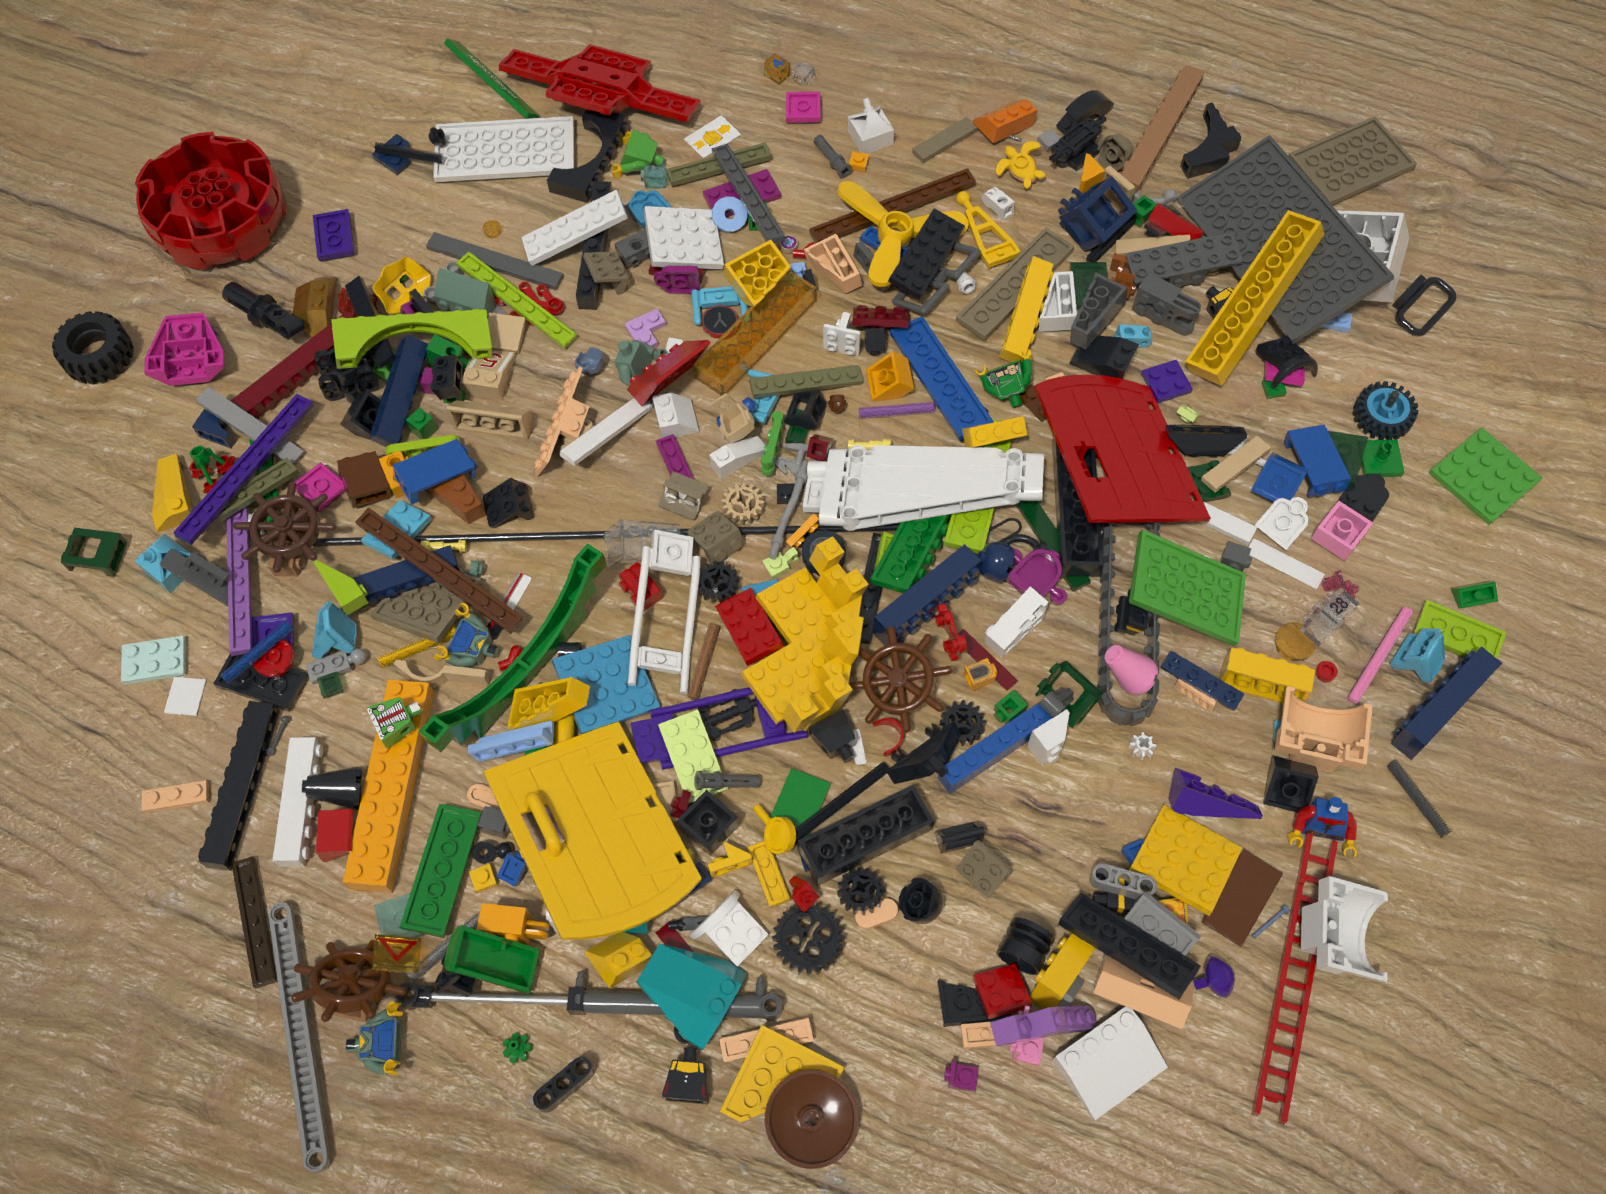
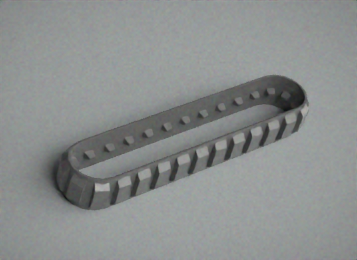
(1107, 705)

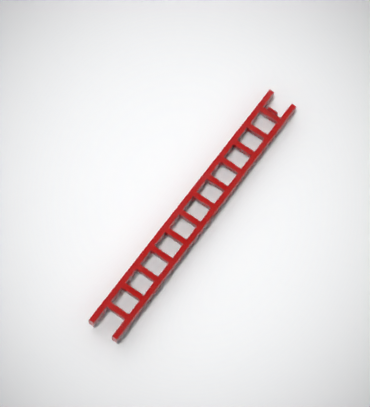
(1306, 988)

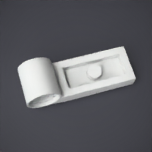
(814, 487)

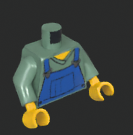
(469, 643)
(379, 1041)

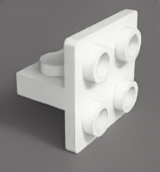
(841, 337)

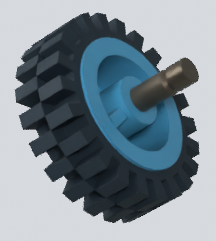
(1385, 410)

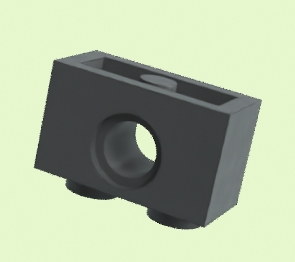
(633, 249)

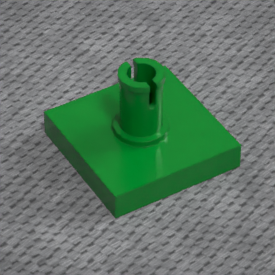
(1382, 458)

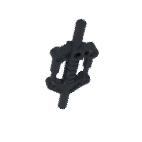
(742, 707)

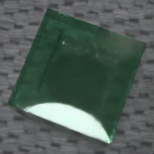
(330, 684)

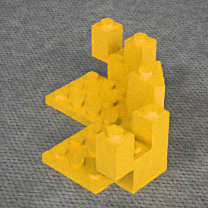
(823, 635)

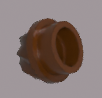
(837, 403)

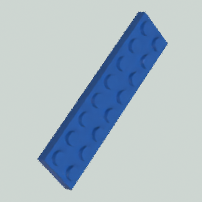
(940, 376)

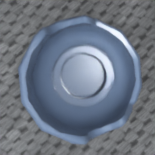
(590, 361)

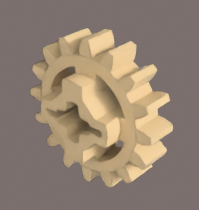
(750, 498)

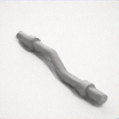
(777, 540)

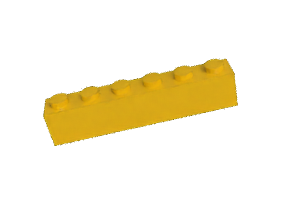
(1026, 309)

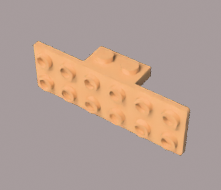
(566, 420)

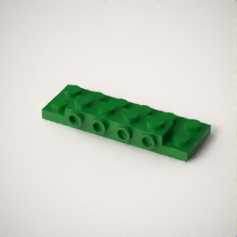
(910, 553)

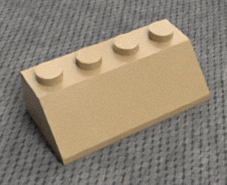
(490, 419)

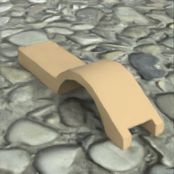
(448, 673)

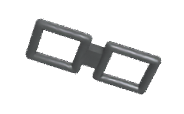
(938, 279)

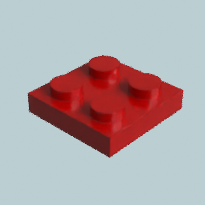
(1001, 991)

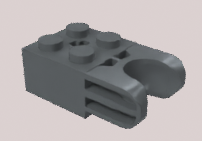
(1166, 305)

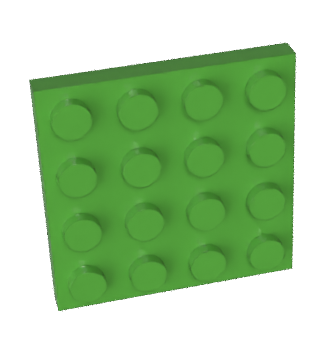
(1485, 476)

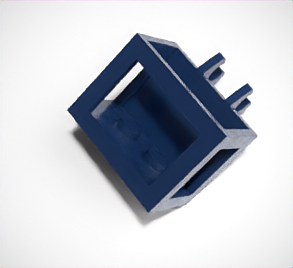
(1092, 216)

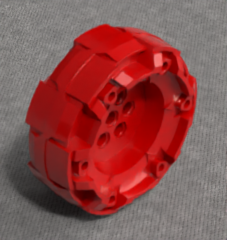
(210, 200)

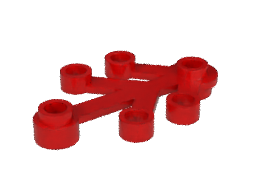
(548, 305)
(956, 643)

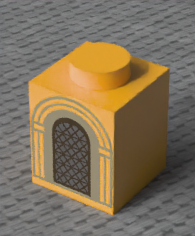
(980, 674)

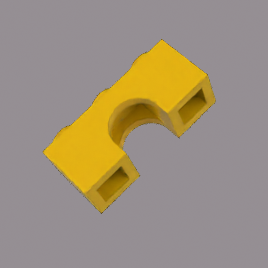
(994, 431)

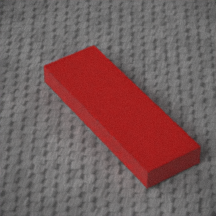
(1174, 223)

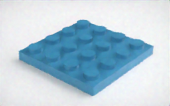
(607, 672)

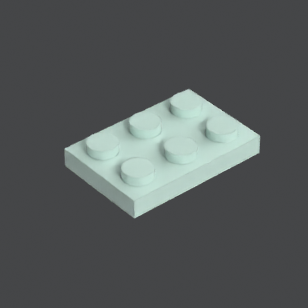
(153, 660)

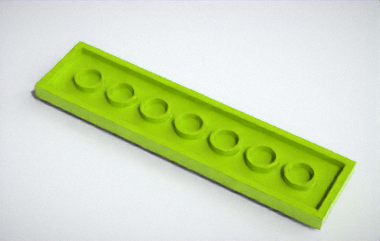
(973, 526)

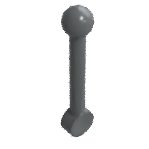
(271, 750)

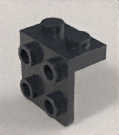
(506, 501)

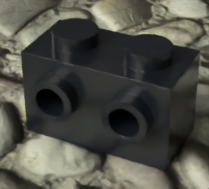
(447, 377)

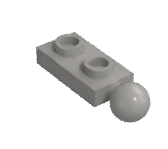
(336, 662)

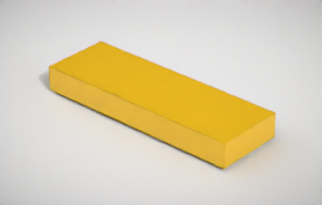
(768, 874)

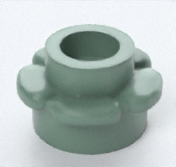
(475, 568)

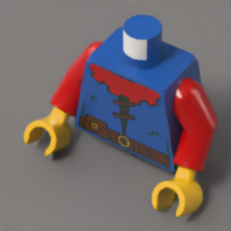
(1326, 820)

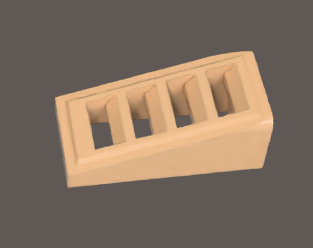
(1195, 695)

